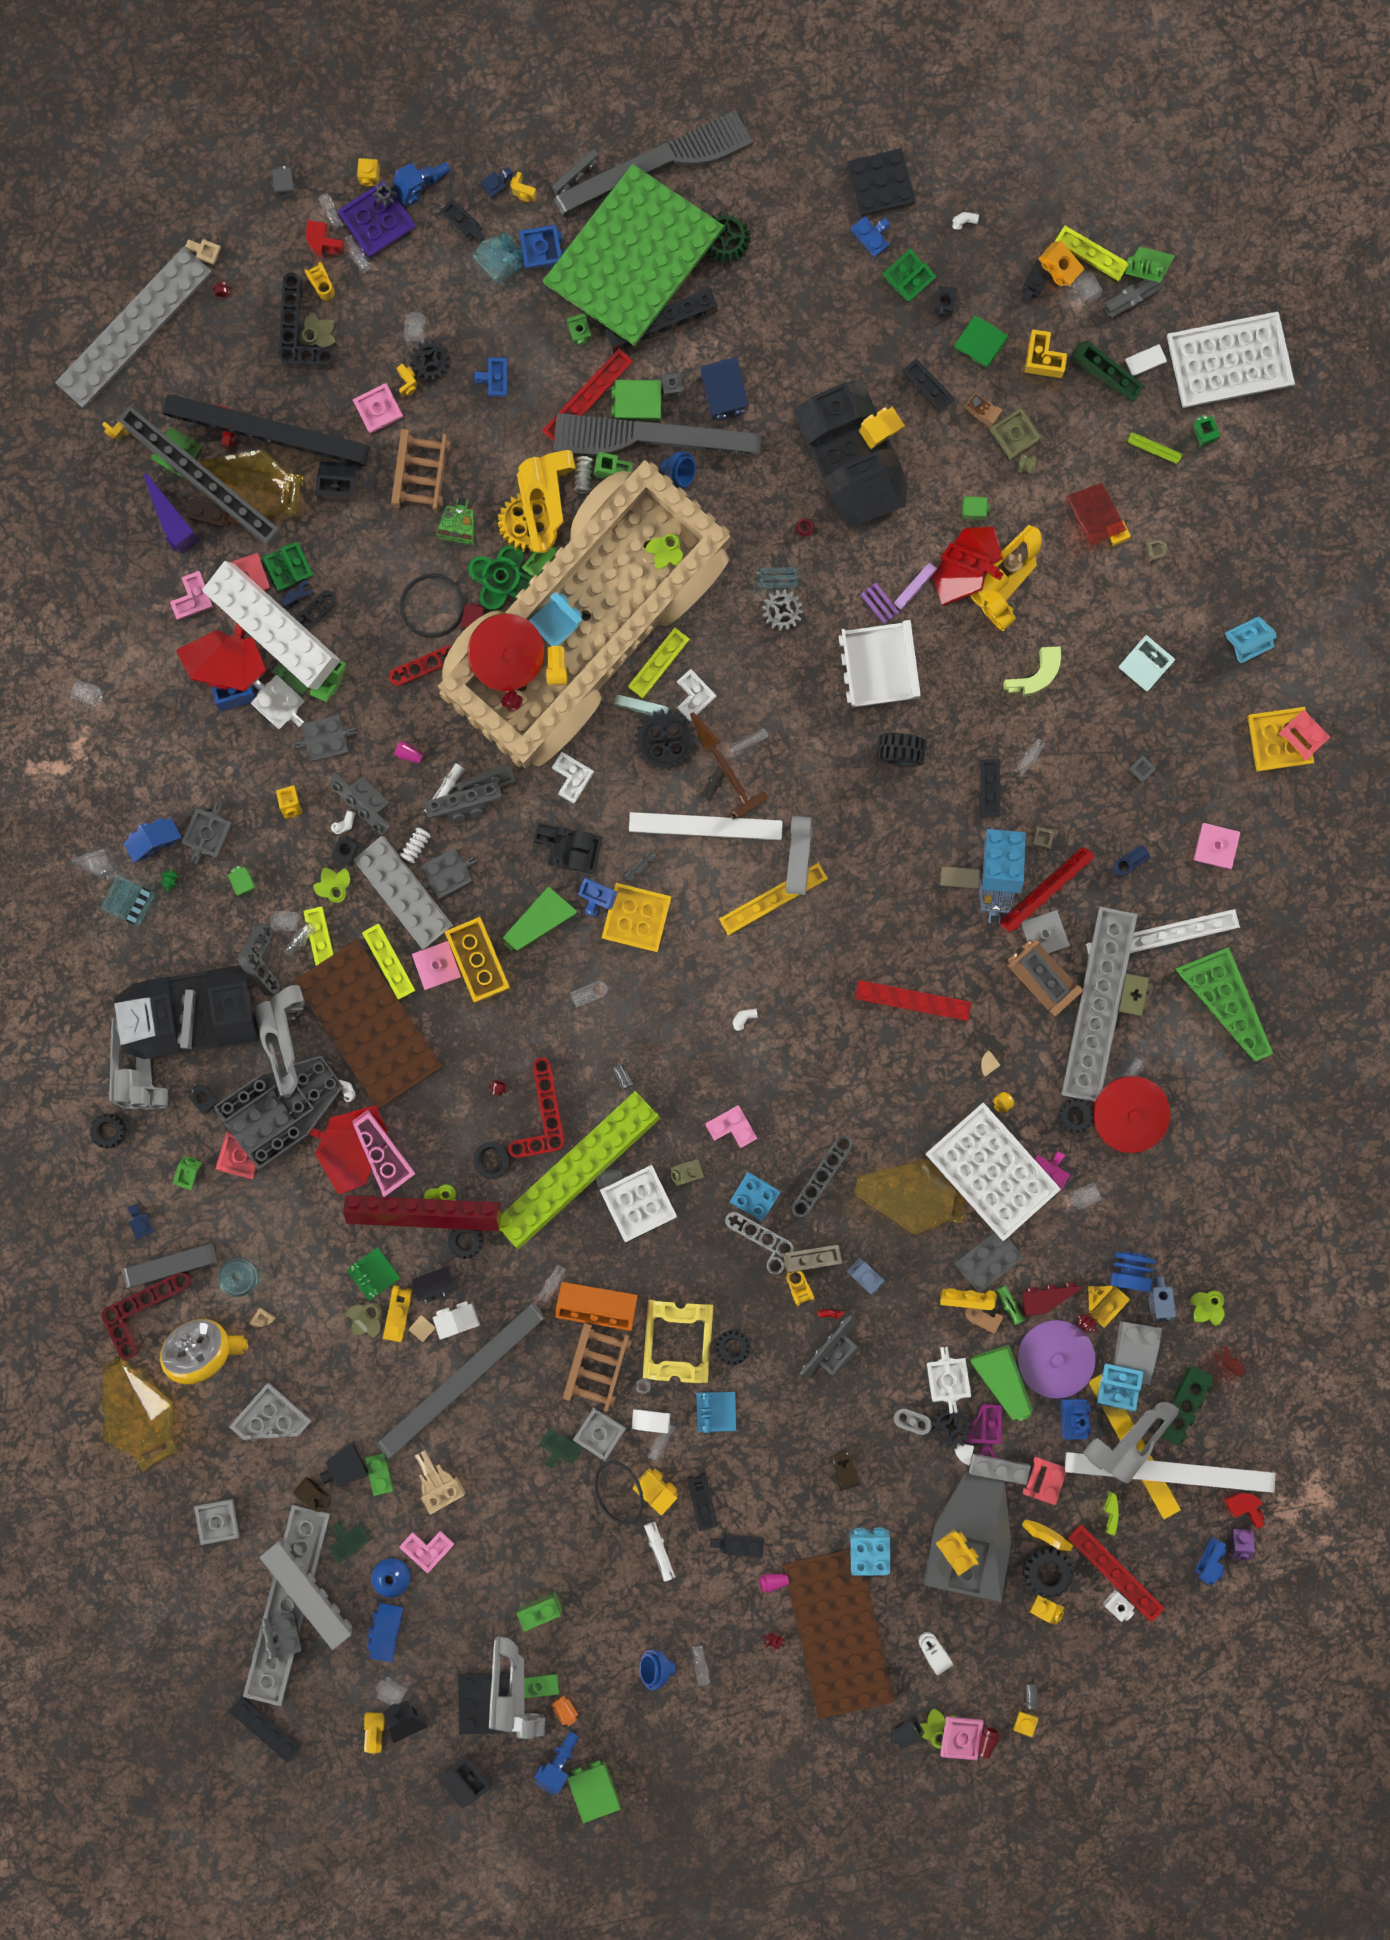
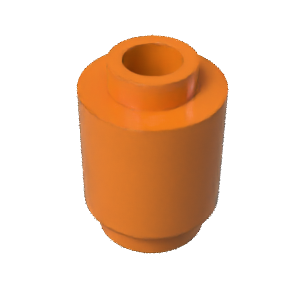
(564, 1711)

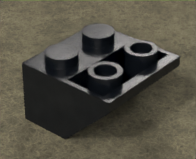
(337, 481)
(434, 1283)
(465, 1781)

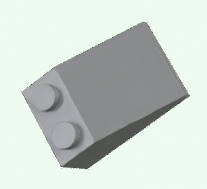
(1137, 1348)

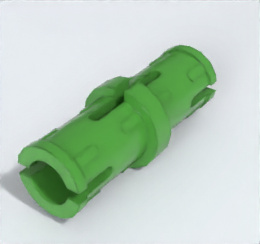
(1017, 1317)

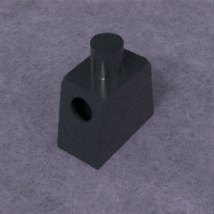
(345, 1466)
(404, 1720)

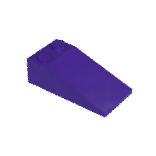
(178, 532)

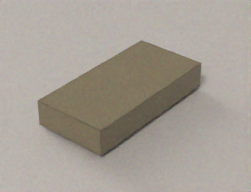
(959, 877)

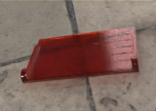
(1096, 513)

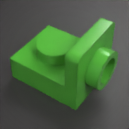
(187, 1172)

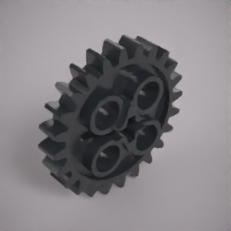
(664, 721)

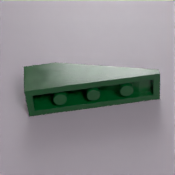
(1106, 370)

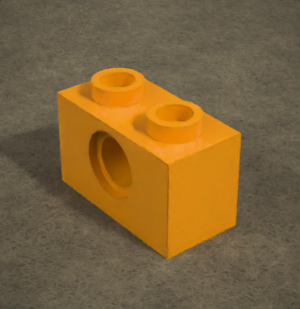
(1070, 266)

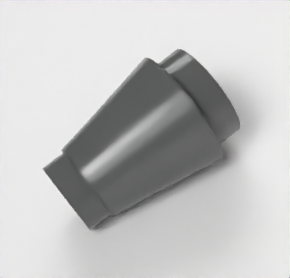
(608, 1177)

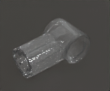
(587, 994)

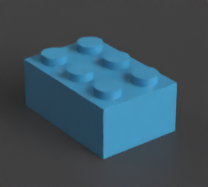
(1004, 861)

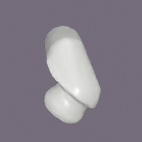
(964, 217)
(345, 825)
(742, 1017)
(347, 1091)

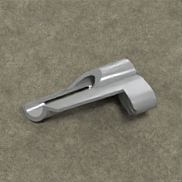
(273, 1029)
(133, 1087)
(1125, 1459)
(508, 1712)

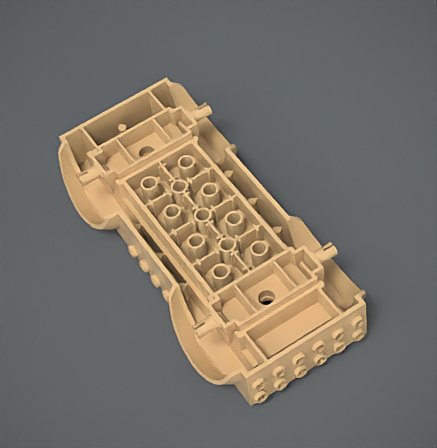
(616, 584)

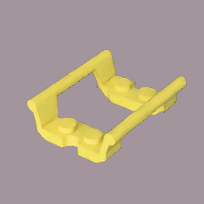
(671, 1313)

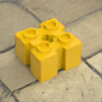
(656, 1491)

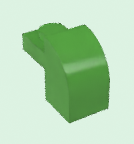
(608, 465)
(330, 684)

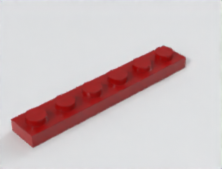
(593, 389)
(1046, 889)
(913, 1000)
(1116, 1573)

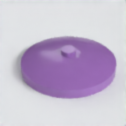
(1056, 1359)

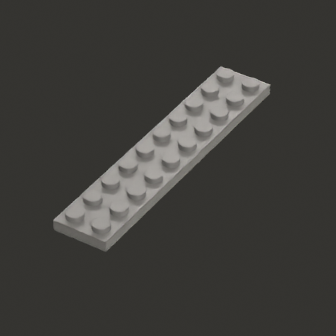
(133, 327)
(1099, 1004)
(305, 1537)

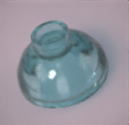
(247, 1277)

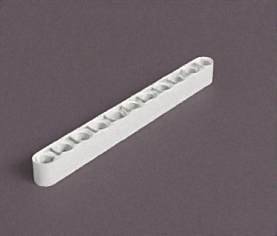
(1183, 1474)

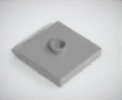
(1047, 930)
(599, 1434)
(216, 1521)

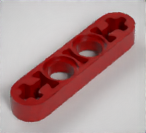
(422, 662)

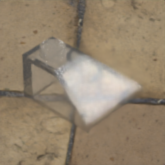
(100, 863)

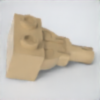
(439, 1487)

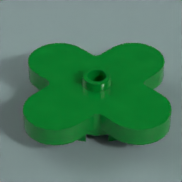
(489, 571)

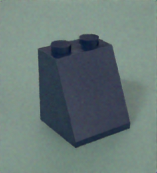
(724, 389)

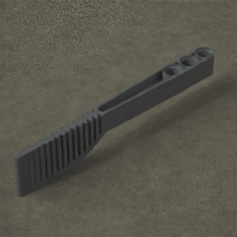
(696, 148)
(593, 435)

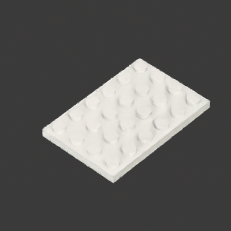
(1230, 359)
(993, 1171)

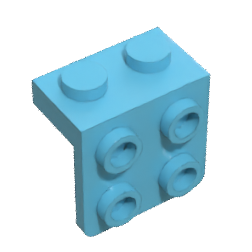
(556, 620)
(870, 1551)

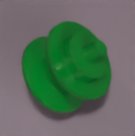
(169, 880)

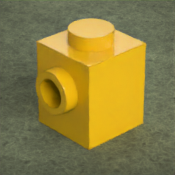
(368, 172)

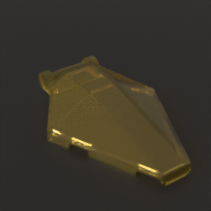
(258, 480)
(911, 1195)
(136, 1414)

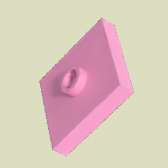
(378, 408)
(1216, 846)
(436, 965)
(961, 1738)

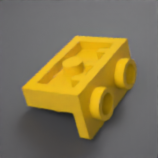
(957, 1552)

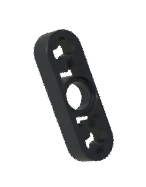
(313, 604)

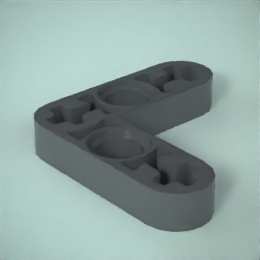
(250, 960)

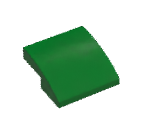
(908, 275)
(981, 341)
(287, 567)

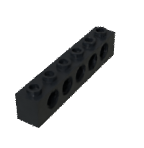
(671, 317)

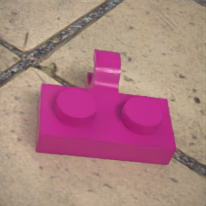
(1051, 1168)

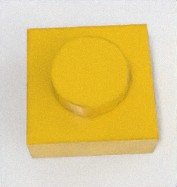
(1121, 537)
(1025, 1723)

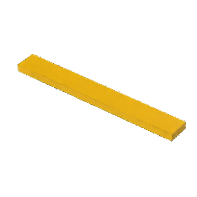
(1122, 1425)

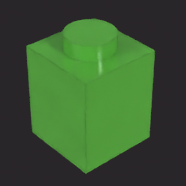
(975, 508)
(241, 881)

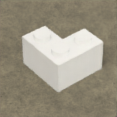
(456, 1320)

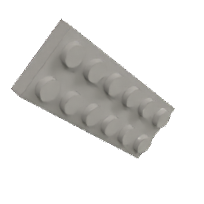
(403, 892)

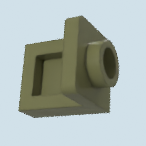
(686, 1172)

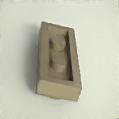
(812, 1258)

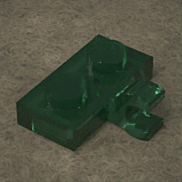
(560, 1447)
(348, 1542)

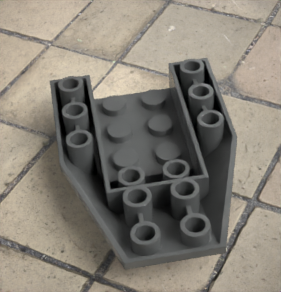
(272, 1122)
(981, 1514)

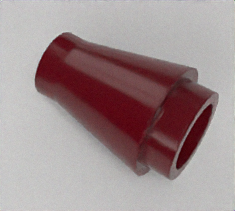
(988, 1742)

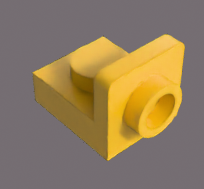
(289, 802)

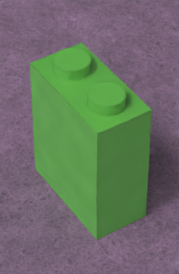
(637, 400)
(539, 1611)
(593, 1791)

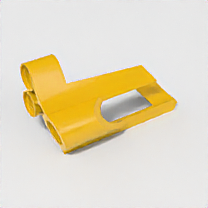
(537, 481)
(996, 592)

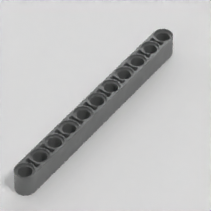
(461, 1380)

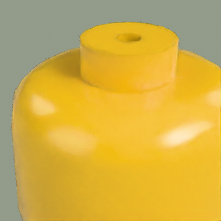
(1003, 1102)

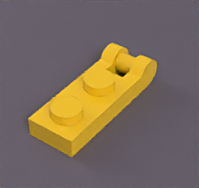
(968, 1299)
(397, 1314)

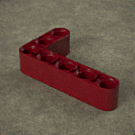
(139, 1305)

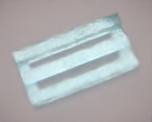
(778, 577)

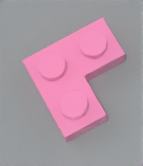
(195, 601)
(734, 1122)
(426, 1555)

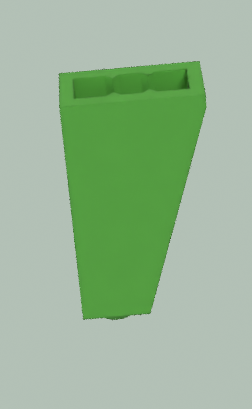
(541, 918)
(1003, 1378)

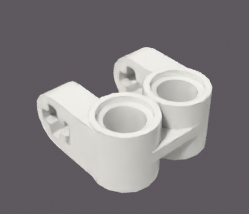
(936, 1654)

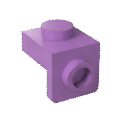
(1243, 1544)

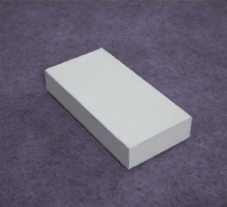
(1145, 360)

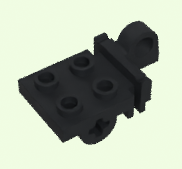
(571, 849)

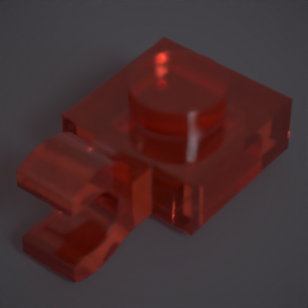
(1234, 1365)

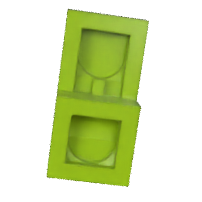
(1111, 1507)

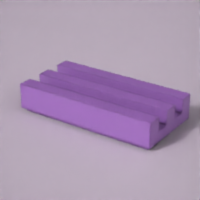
(881, 605)

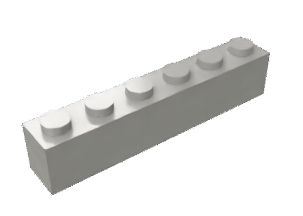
(306, 1594)

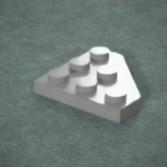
(270, 1417)

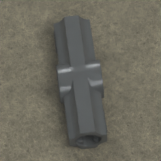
(1131, 297)

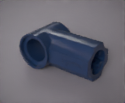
(1131, 860)

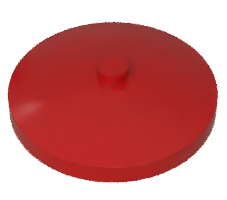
(505, 652)
(1131, 1114)

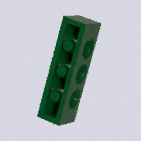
(1182, 1394)

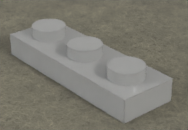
(187, 1019)
(999, 1469)

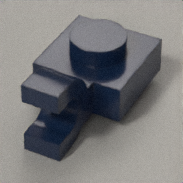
(495, 184)
(292, 598)
(141, 1224)

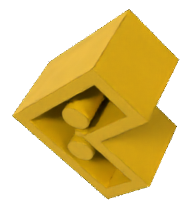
(1040, 360)
(881, 427)

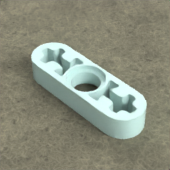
(638, 705)

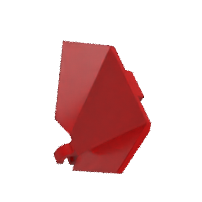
(967, 564)
(223, 660)
(342, 1151)

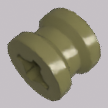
(1026, 463)

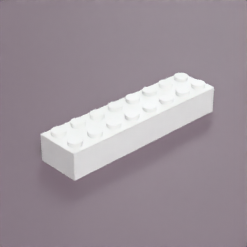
(271, 625)

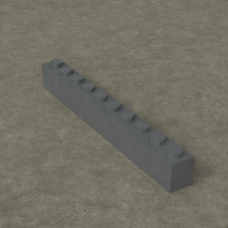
(198, 476)

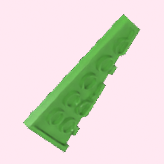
(1222, 990)

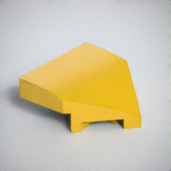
(1106, 1303)

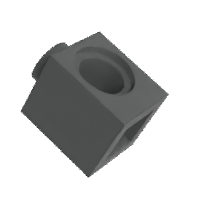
(283, 182)
(672, 386)

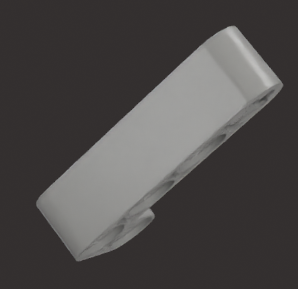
(799, 855)
(757, 1238)

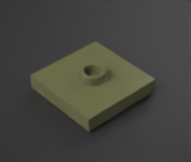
(1015, 433)

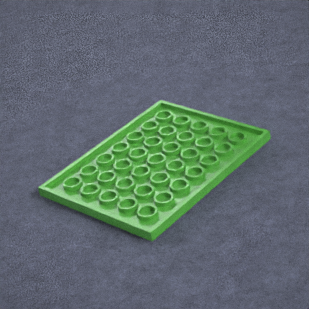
(633, 254)

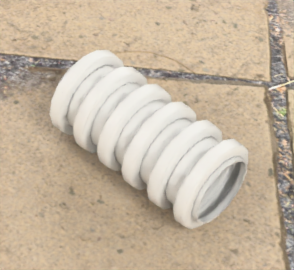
(583, 474)
(415, 845)

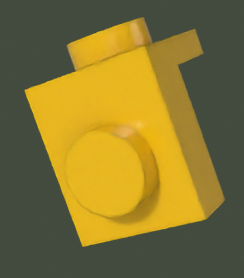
(522, 191)
(407, 375)
(117, 431)
(1047, 1610)

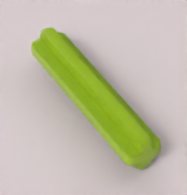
(1154, 448)

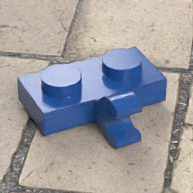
(871, 236)
(495, 377)
(597, 895)

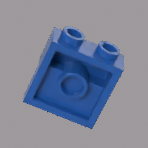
(541, 247)
(1208, 1567)

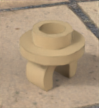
(1013, 562)

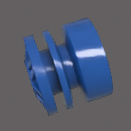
(1133, 1271)

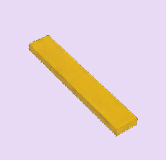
(768, 902)

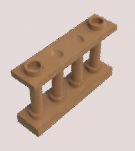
(405, 459)
(577, 1371)

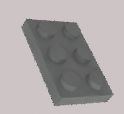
(988, 1261)

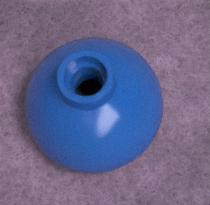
(680, 469)
(397, 1570)
(655, 1669)

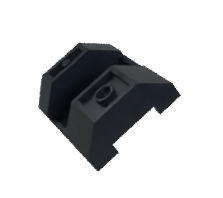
(858, 479)
(152, 1009)

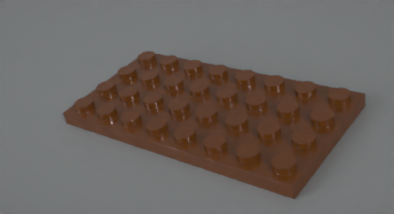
(367, 1024)
(838, 1634)

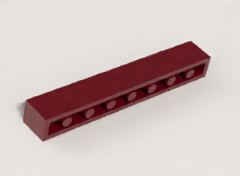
(422, 1213)

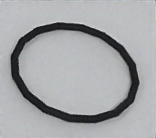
(431, 576)
(638, 1487)

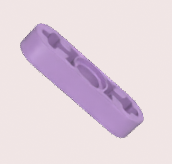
(915, 586)

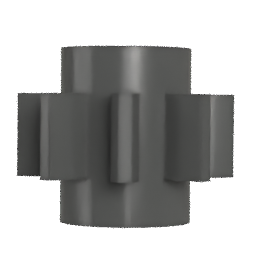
(380, 193)

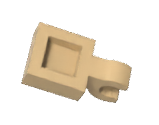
(205, 251)

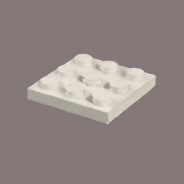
(638, 1203)

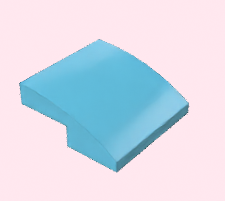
(1119, 1387)

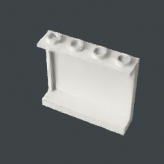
(880, 664)

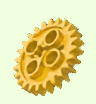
(510, 523)

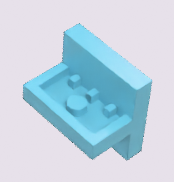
(1251, 639)

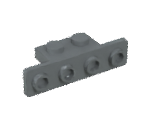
(363, 800)
(464, 803)
(835, 1351)

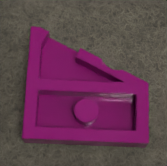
(987, 1425)

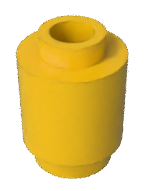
(238, 1344)

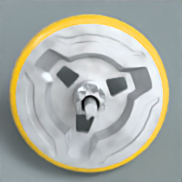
(201, 1359)

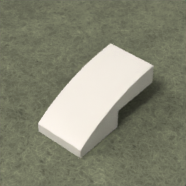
(651, 1421)

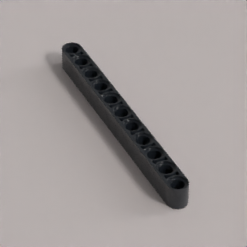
(265, 430)

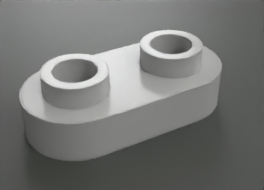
(912, 1420)

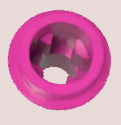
(408, 752)
(772, 1582)

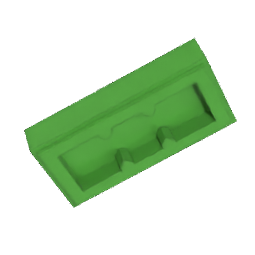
(537, 560)
(541, 1686)

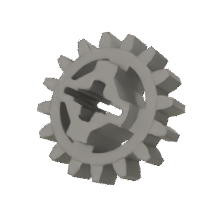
(776, 606)

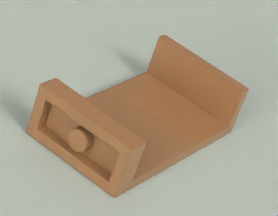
(1019, 970)

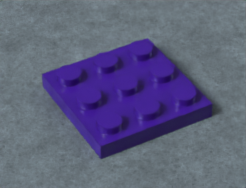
(374, 224)

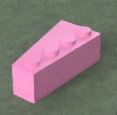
(384, 1157)

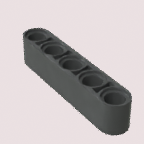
(830, 1171)
(169, 1265)

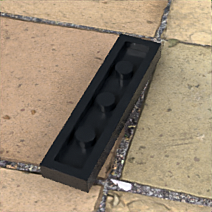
(264, 1729)

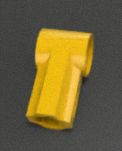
(556, 666)
(374, 1725)

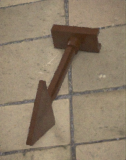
(710, 741)

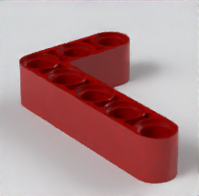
(546, 1115)

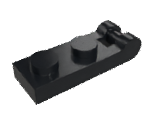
(702, 1502)

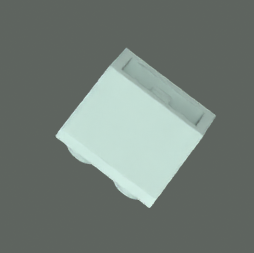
(1146, 663)

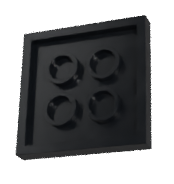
(881, 182)
(474, 1701)

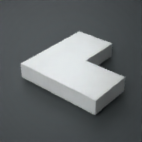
(699, 694)
(577, 776)

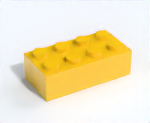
(477, 960)

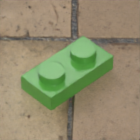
(379, 1474)

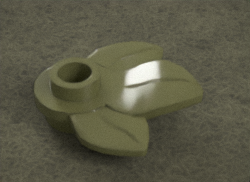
(320, 330)
(363, 1321)

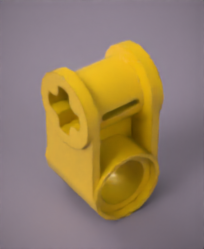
(319, 278)
(799, 1289)

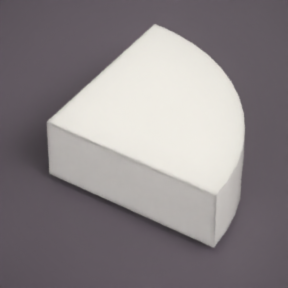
(964, 1453)

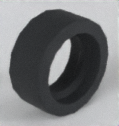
(477, 1160)

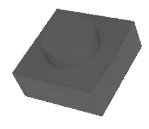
(1142, 768)

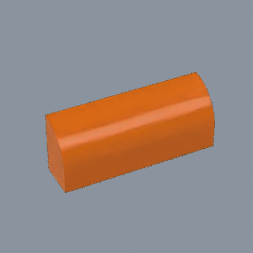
(596, 1306)

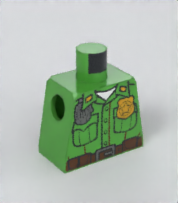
(457, 523)

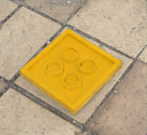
(1269, 747)
(637, 918)

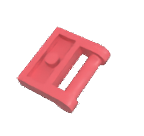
(1308, 730)
(1050, 1484)

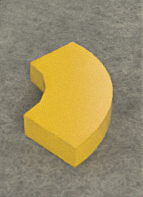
(1048, 1535)

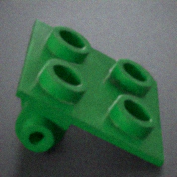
(373, 1274)

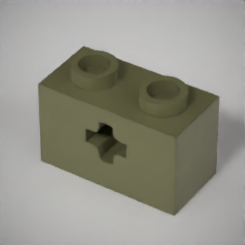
(1127, 1004)

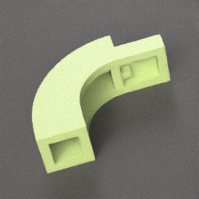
(1049, 665)

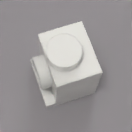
(1112, 1603)

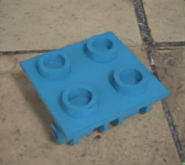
(755, 1196)
(716, 1412)

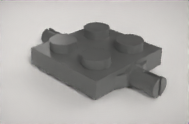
(325, 738)
(206, 833)
(447, 873)

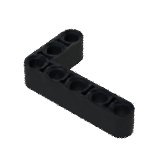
(293, 329)

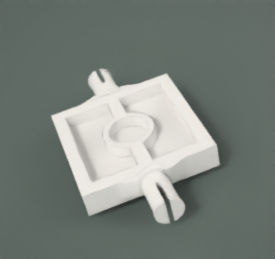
(277, 702)
(948, 1380)

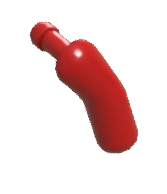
(830, 1312)

